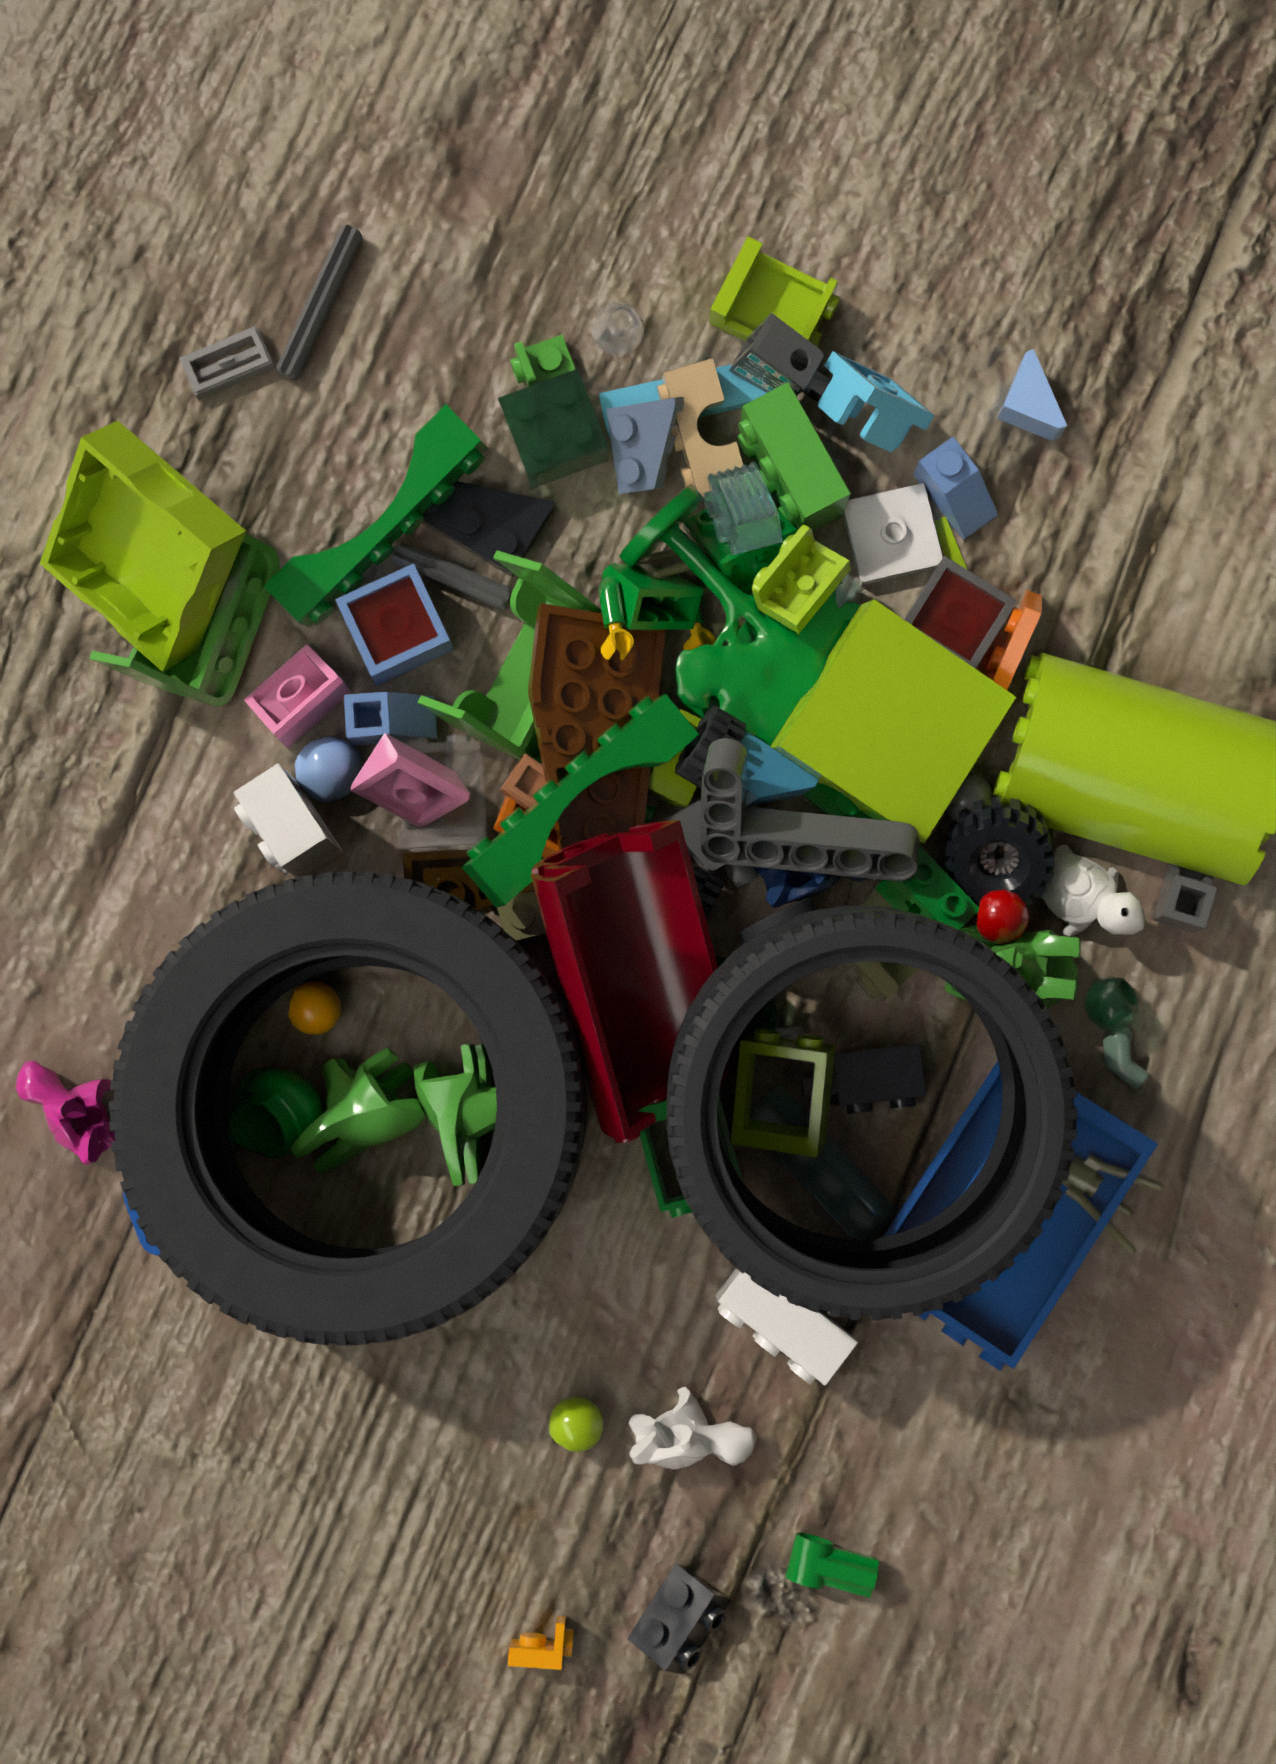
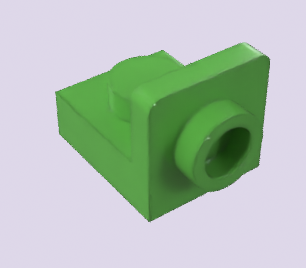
(541, 361)

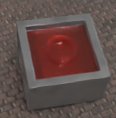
(960, 611)

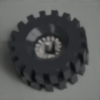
(1027, 843)

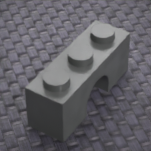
(1185, 899)

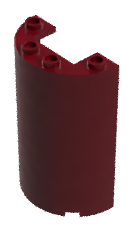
(628, 961)

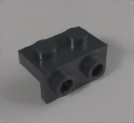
(679, 1621)

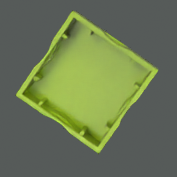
(141, 545)
(893, 720)

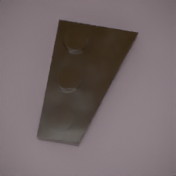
(444, 871)

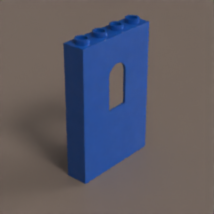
(1015, 1305)

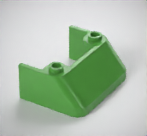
(217, 666)
(505, 714)

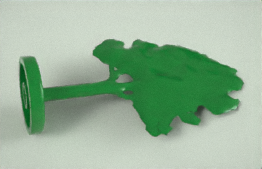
(751, 680)

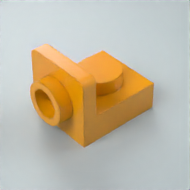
(536, 1652)

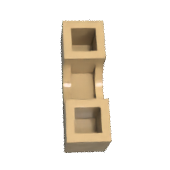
(701, 391)

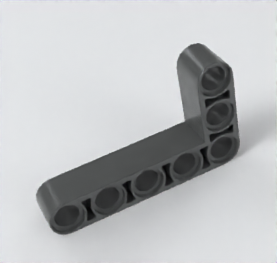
(791, 838)

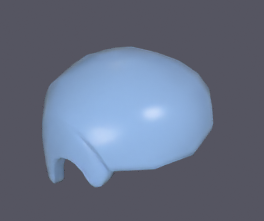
(327, 768)

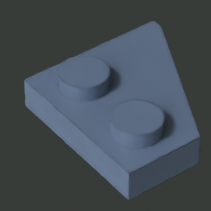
(642, 442)

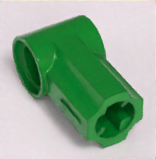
(819, 1563)

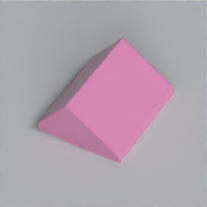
(297, 696)
(409, 783)

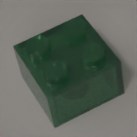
(553, 429)

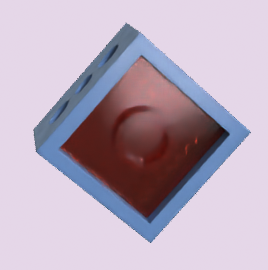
(394, 624)

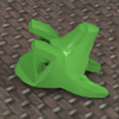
(1041, 960)
(460, 1109)
(360, 1110)

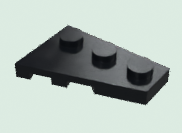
(489, 521)

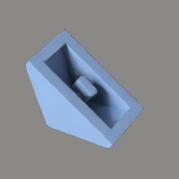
(1031, 401)

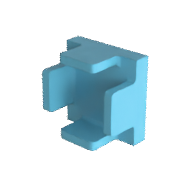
(894, 406)

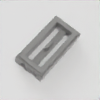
(233, 376)

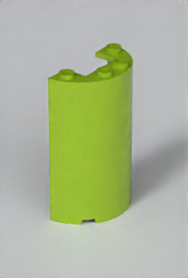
(1144, 768)

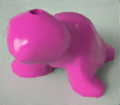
(72, 1115)

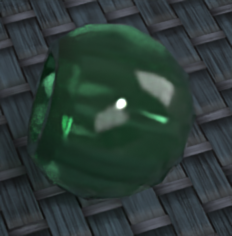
(1111, 1003)

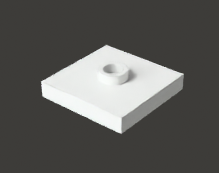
(892, 534)

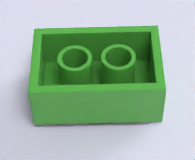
(792, 459)

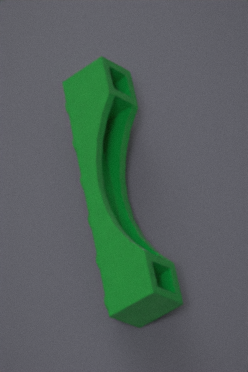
(440, 456)
(648, 740)

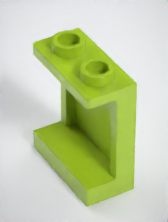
(767, 286)

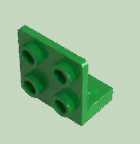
(739, 568)

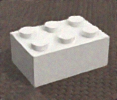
(287, 822)
(808, 1338)

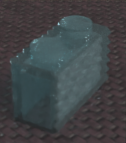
(742, 509)

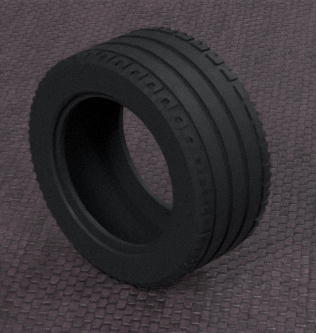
(175, 1096)

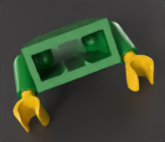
(646, 603)

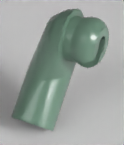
(1118, 1057)

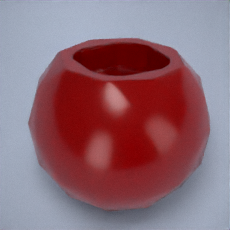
(1002, 916)

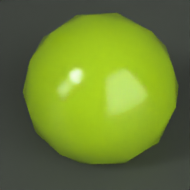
(576, 1424)

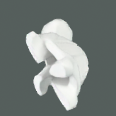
(1087, 892)
(684, 1437)

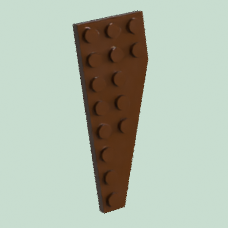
(577, 699)

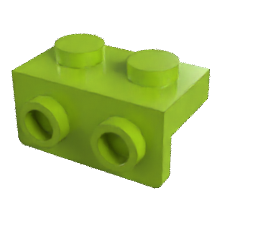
(798, 580)

